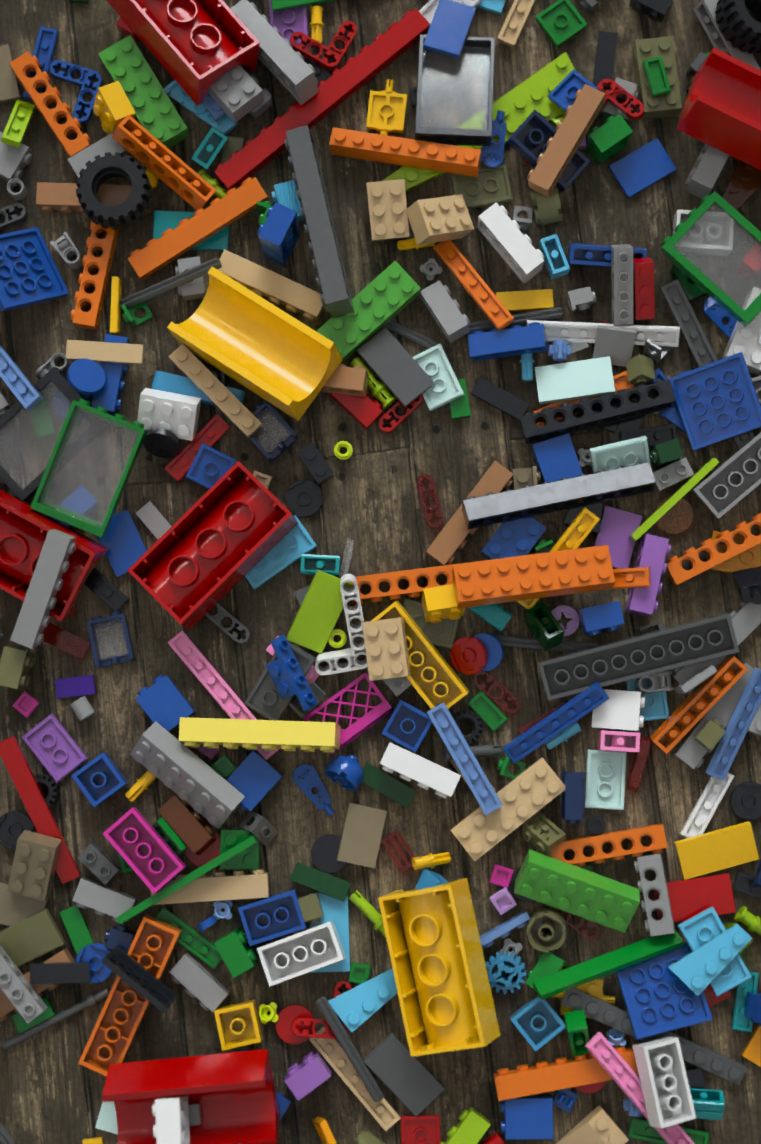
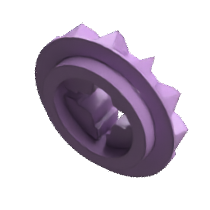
(570, 613)

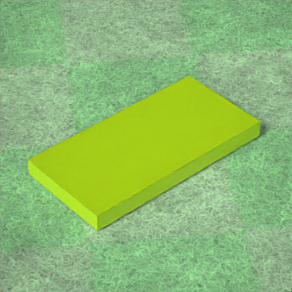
(318, 612)

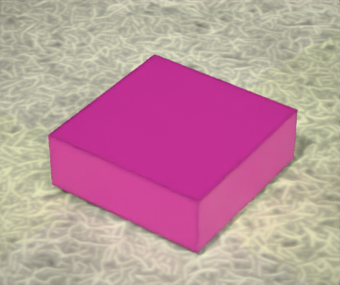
(26, 704)
(501, 876)

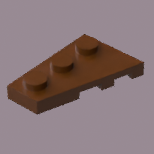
(742, 184)

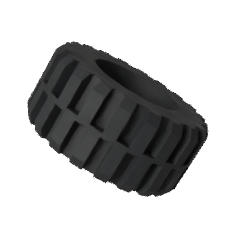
(738, 24)
(106, 168)

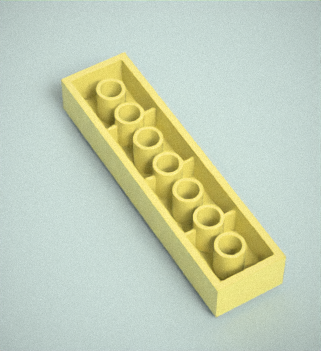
(260, 733)

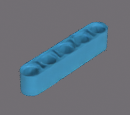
(183, 385)

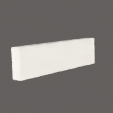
(706, 806)

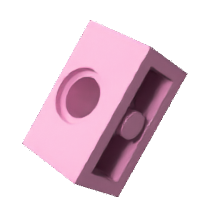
(618, 741)

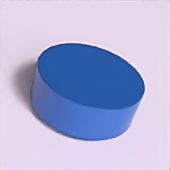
(206, 923)

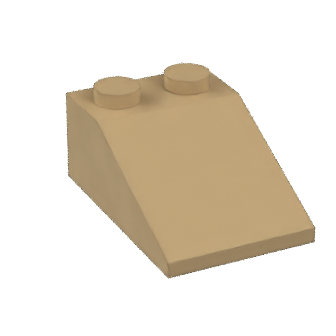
(595, 1129)

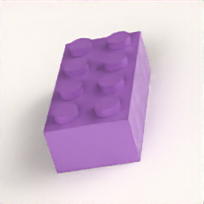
(650, 554)

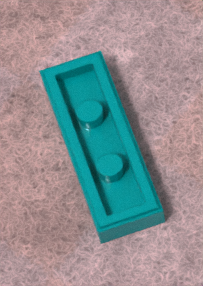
(739, 1021)

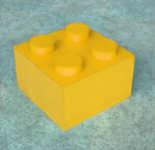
(112, 106)
(440, 604)
(238, 1024)

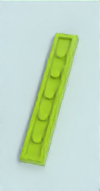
(673, 499)

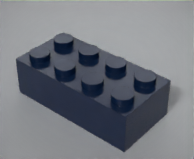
(531, 141)

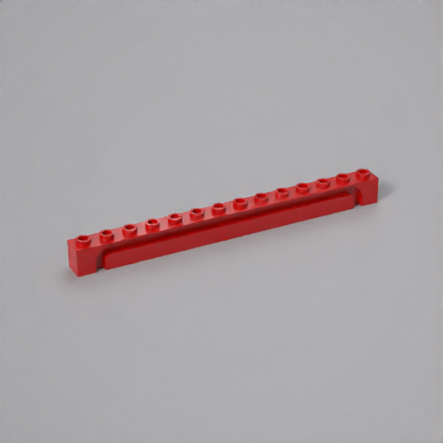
(331, 94)

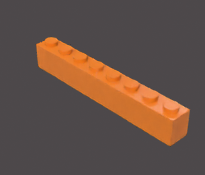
(405, 152)
(198, 228)
(555, 1075)

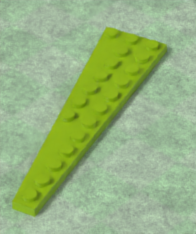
(517, 107)

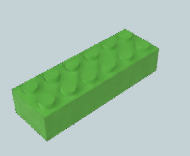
(144, 91)
(373, 309)
(577, 891)

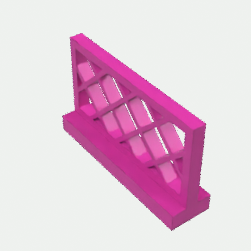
(363, 723)

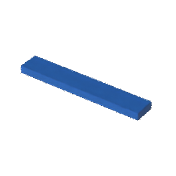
(555, 722)

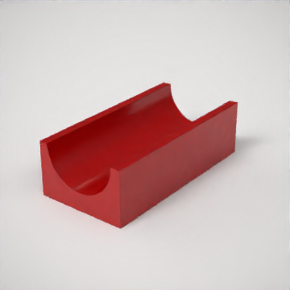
(191, 39)
(725, 107)
(21, 543)
(213, 546)
(232, 1090)

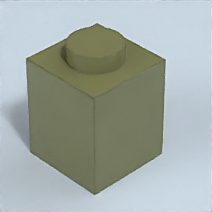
(640, 370)
(709, 734)
(311, 908)

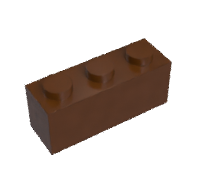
(187, 824)

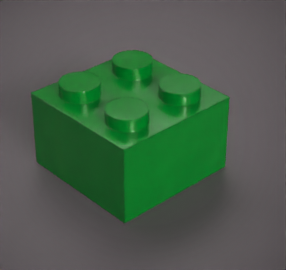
(608, 138)
(236, 952)

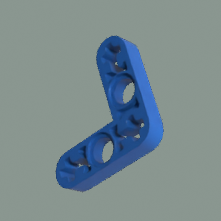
(83, 81)

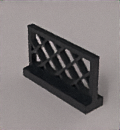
(139, 978)

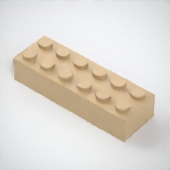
(520, 801)

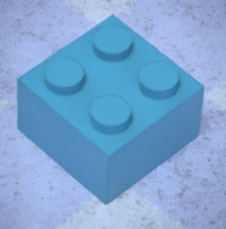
(538, 1022)

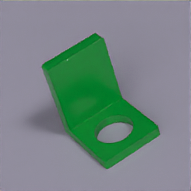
(129, 315)
(543, 546)
(503, 767)

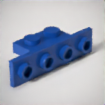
(288, 674)

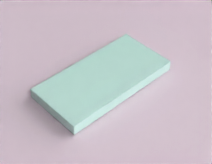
(574, 380)

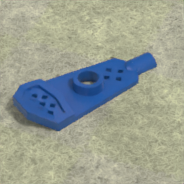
(495, 149)
(718, 314)
(308, 783)

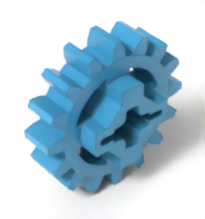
(511, 966)

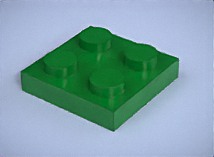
(561, 22)
(244, 860)

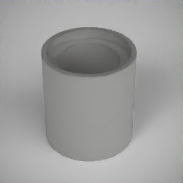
(15, 183)
(82, 708)

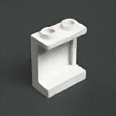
(620, 711)

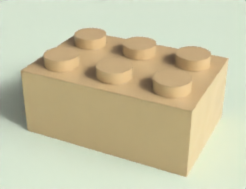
(387, 210)
(439, 219)
(386, 648)

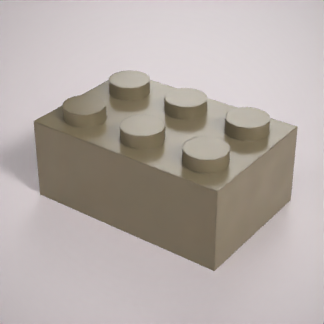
(34, 865)

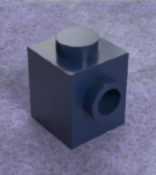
(119, 936)

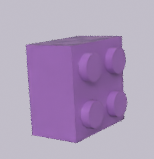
(308, 1074)

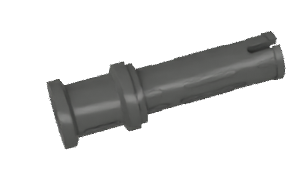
(479, 751)

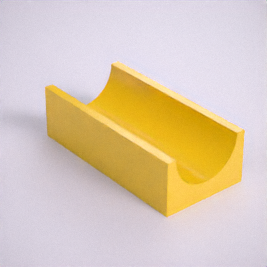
(258, 345)
(439, 968)

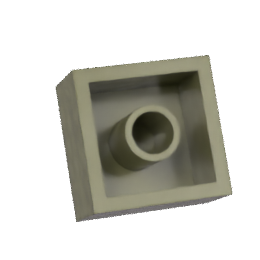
(16, 667)

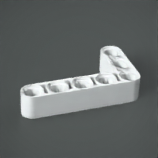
(354, 631)

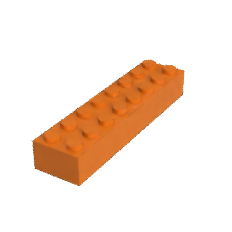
(533, 576)
(124, 1005)

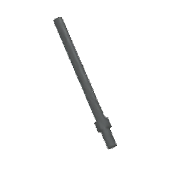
(89, 1001)

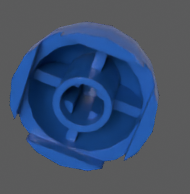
(346, 771)

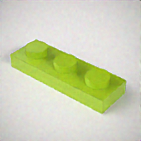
(18, 123)

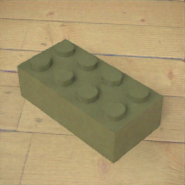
(665, 105)

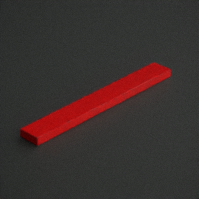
(36, 805)

